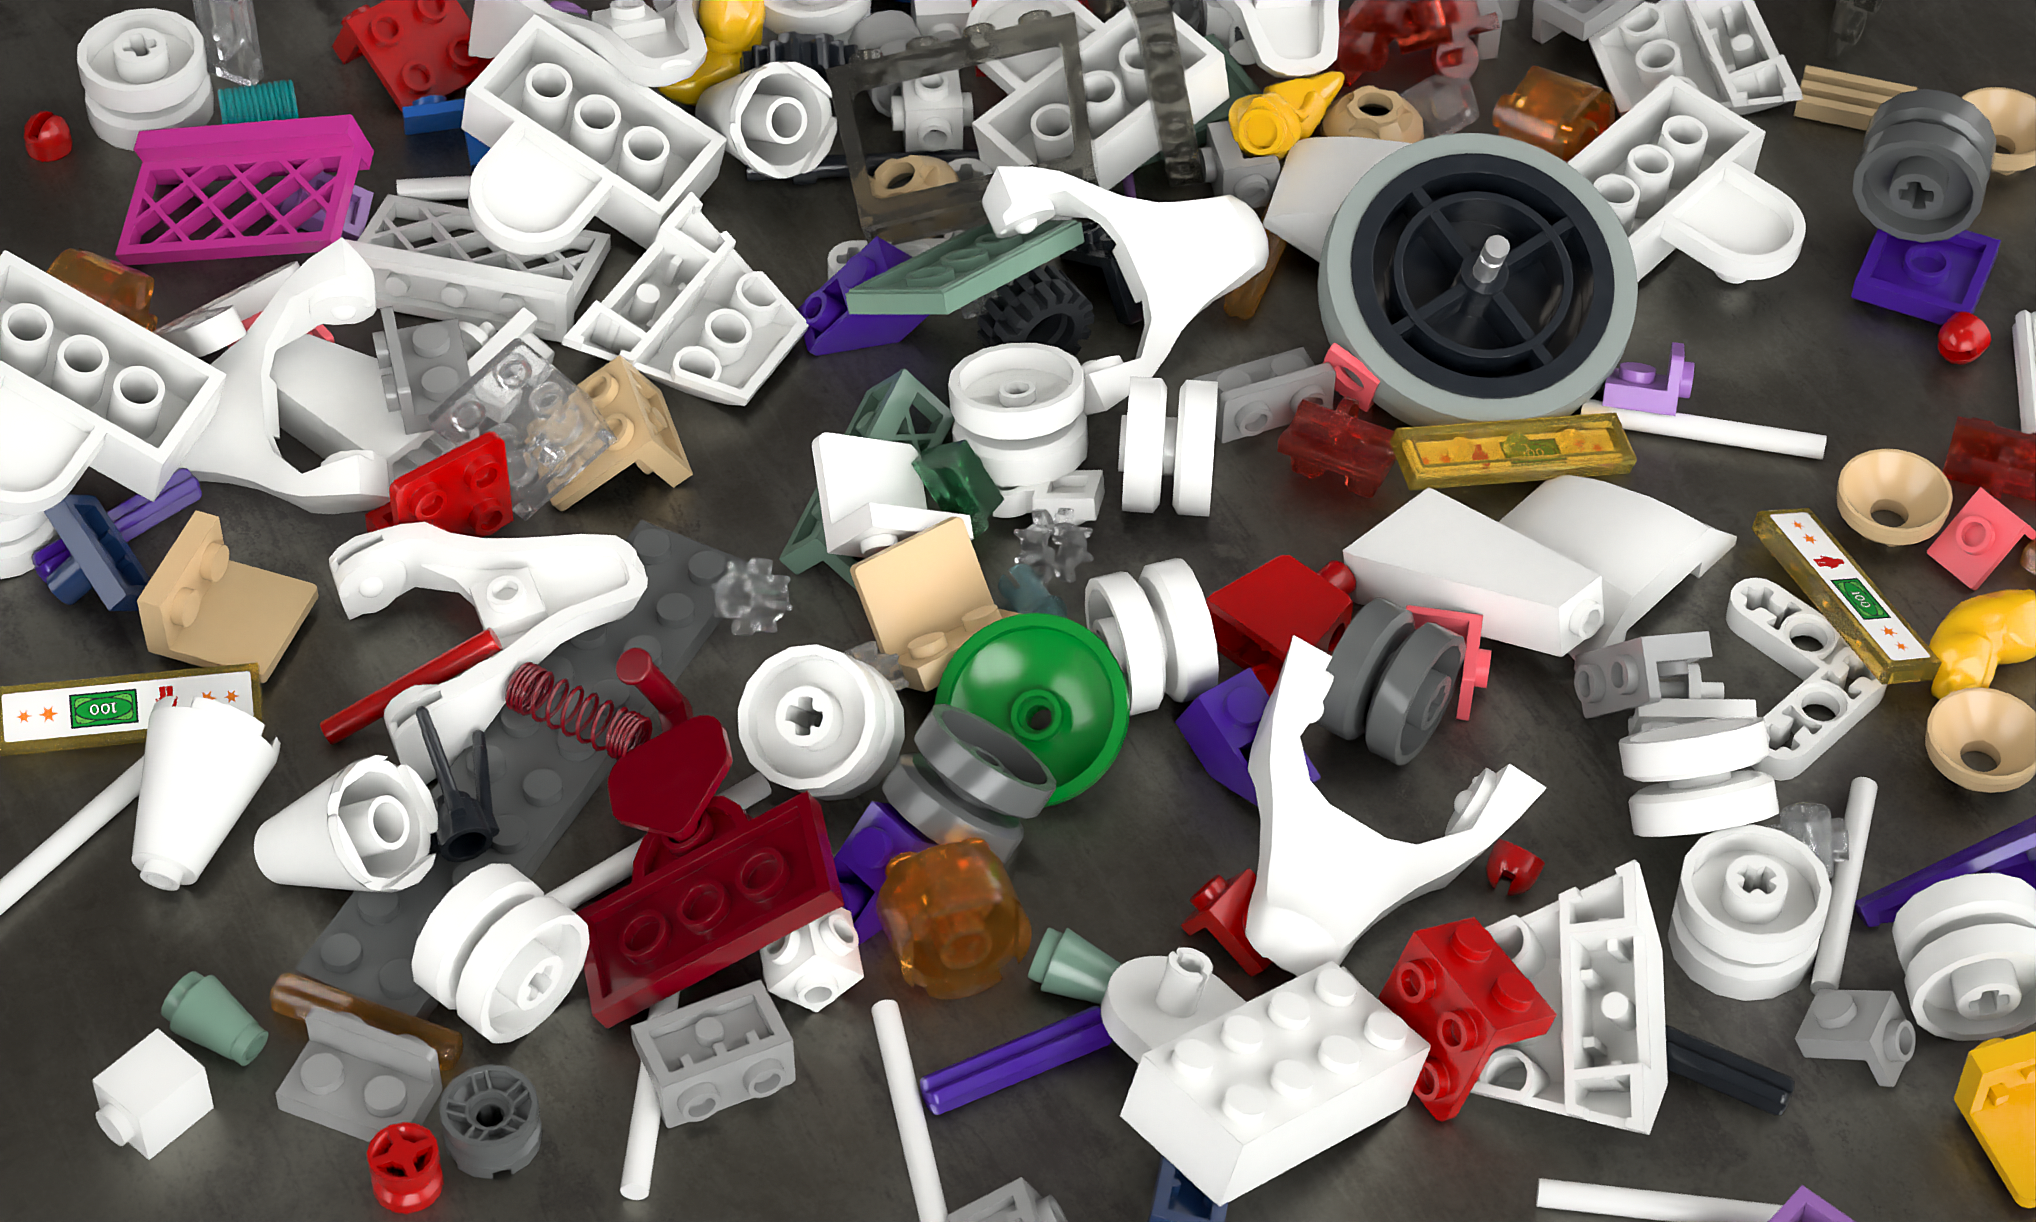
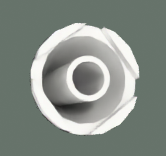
(772, 118)
(195, 785)
(353, 831)

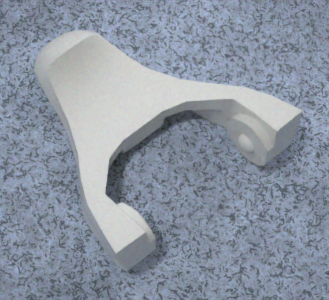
(630, 35)
(1288, 35)
(1169, 253)
(241, 437)
(522, 588)
(1326, 873)

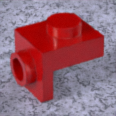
(1224, 911)

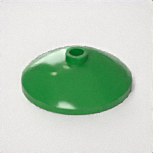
(1052, 666)

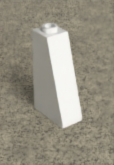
(338, 403)
(1467, 563)

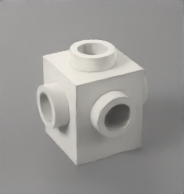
(931, 105)
(814, 961)

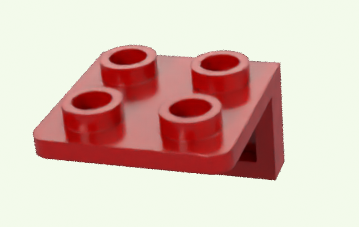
(412, 47)
(456, 492)
(1465, 1003)

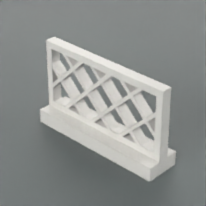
(476, 289)

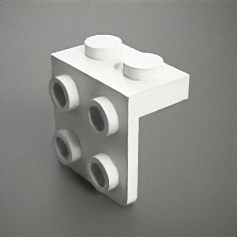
(870, 494)

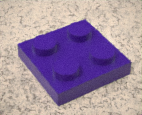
(1926, 277)

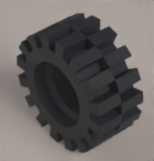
(1038, 310)

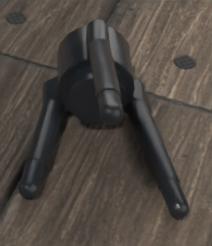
(464, 823)

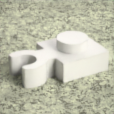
(1077, 490)

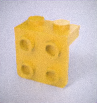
(2000, 1107)

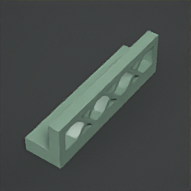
(878, 417)

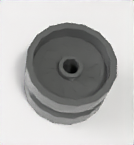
(1924, 165)
(1391, 680)
(968, 782)

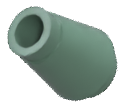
(1072, 966)
(213, 1018)

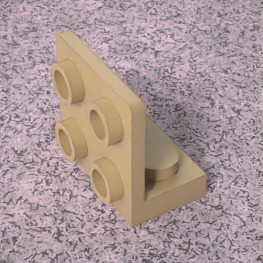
(642, 429)
(926, 599)
(219, 609)

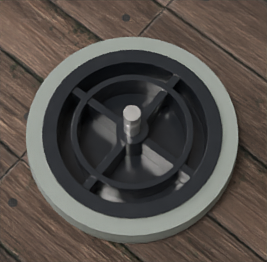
(1478, 282)

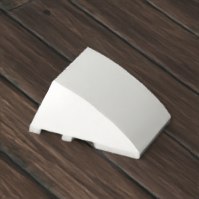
(1705, 43)
(1316, 182)
(693, 314)
(1626, 538)
(1603, 976)

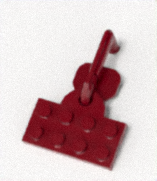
(706, 872)

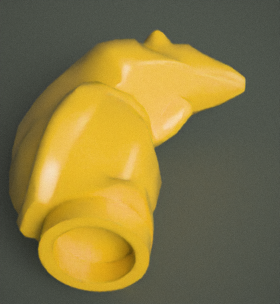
(729, 30)
(1282, 114)
(1982, 635)

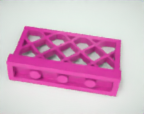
(247, 156)

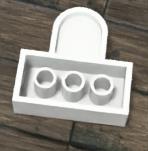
(1035, 116)
(577, 145)
(1686, 180)
(89, 393)
(1256, 1083)

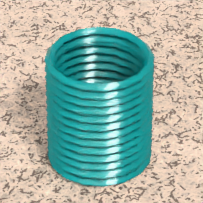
(258, 102)

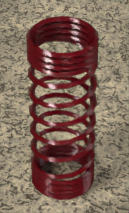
(627, 734)

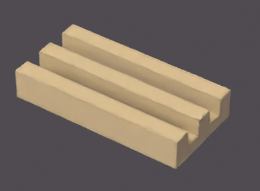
(1843, 97)

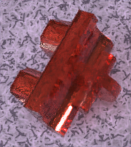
(1446, 29)
(1367, 32)
(1340, 443)
(1992, 458)

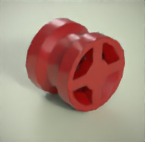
(416, 1153)

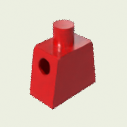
(1278, 600)

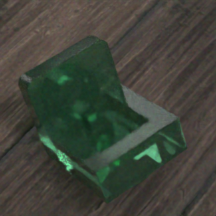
(959, 482)

